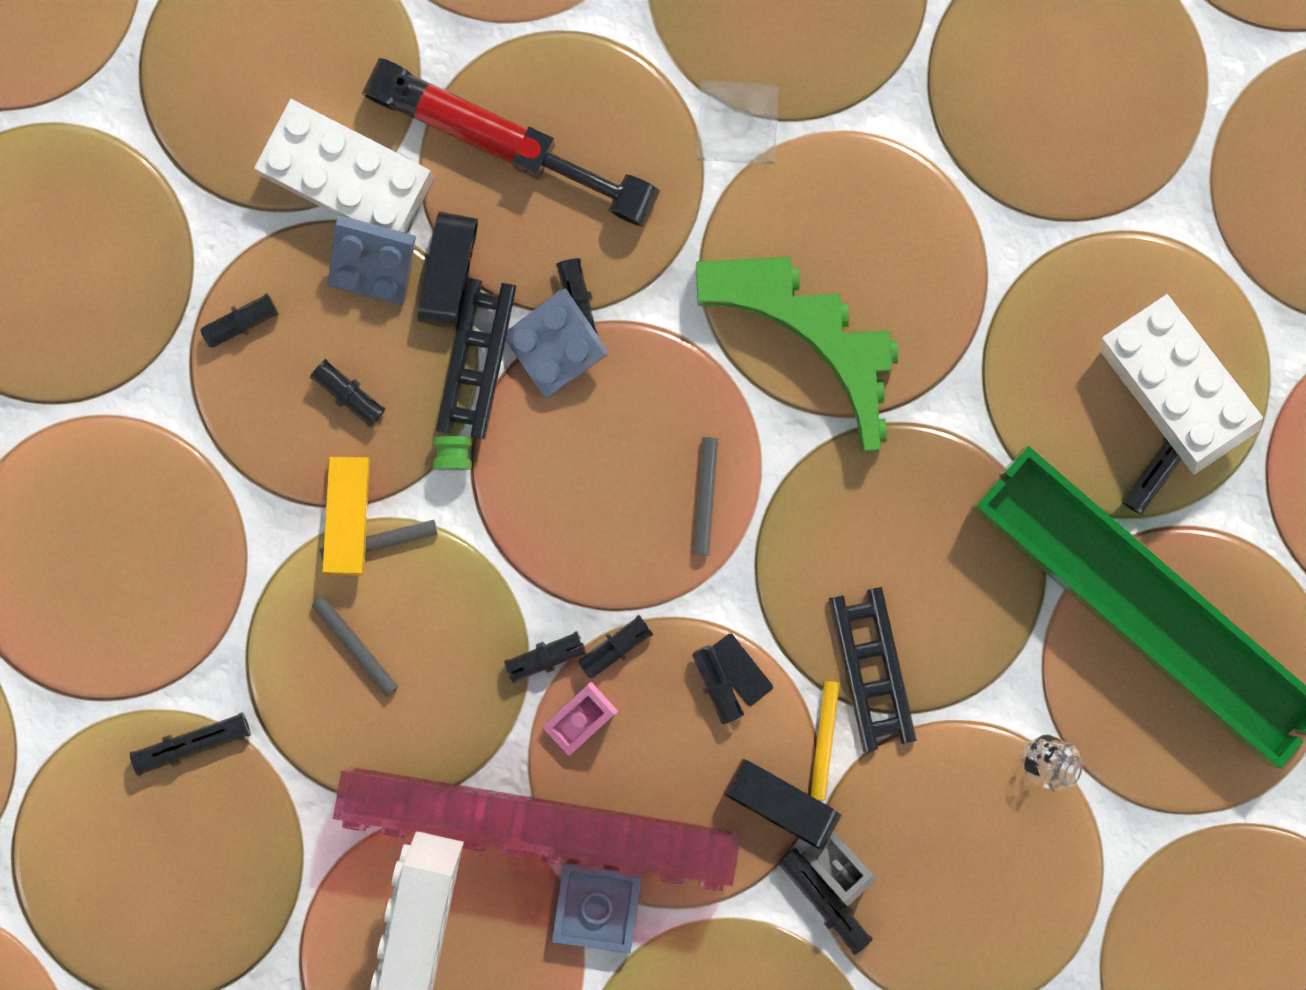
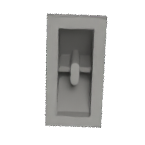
(840, 869)

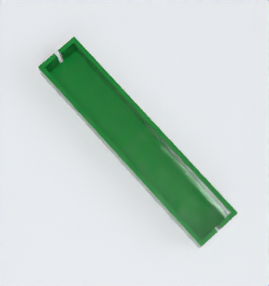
(1147, 605)

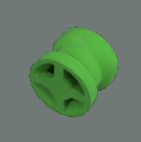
(452, 453)

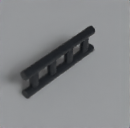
(484, 379)
(862, 691)

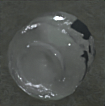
(1051, 763)

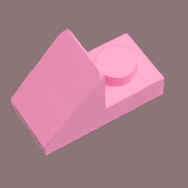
(580, 719)

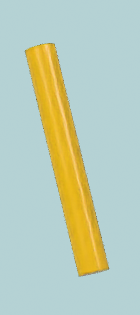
(825, 740)

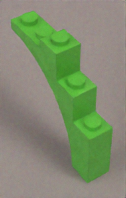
(855, 358)

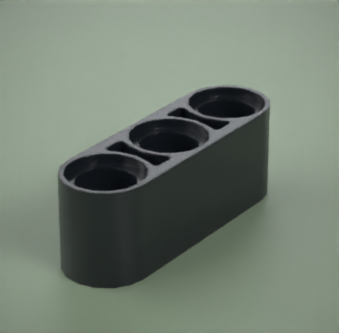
(447, 269)
(782, 804)

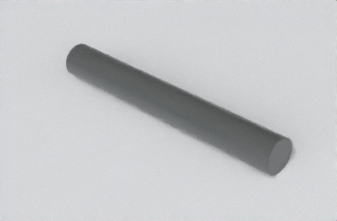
(705, 496)
(398, 536)
(354, 646)

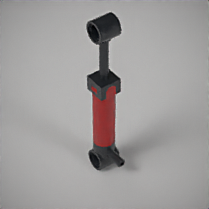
(522, 147)

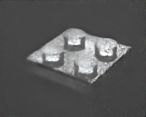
(737, 122)

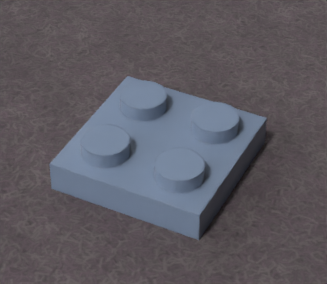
(371, 260)
(555, 343)
(596, 908)

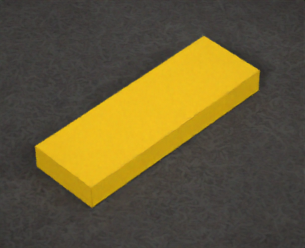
(346, 516)

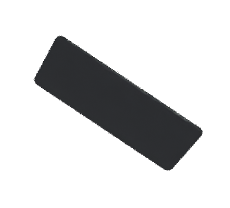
(745, 673)

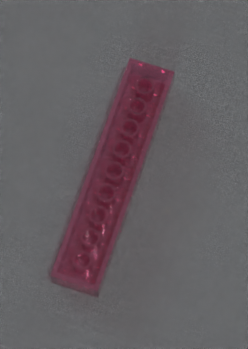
(537, 826)

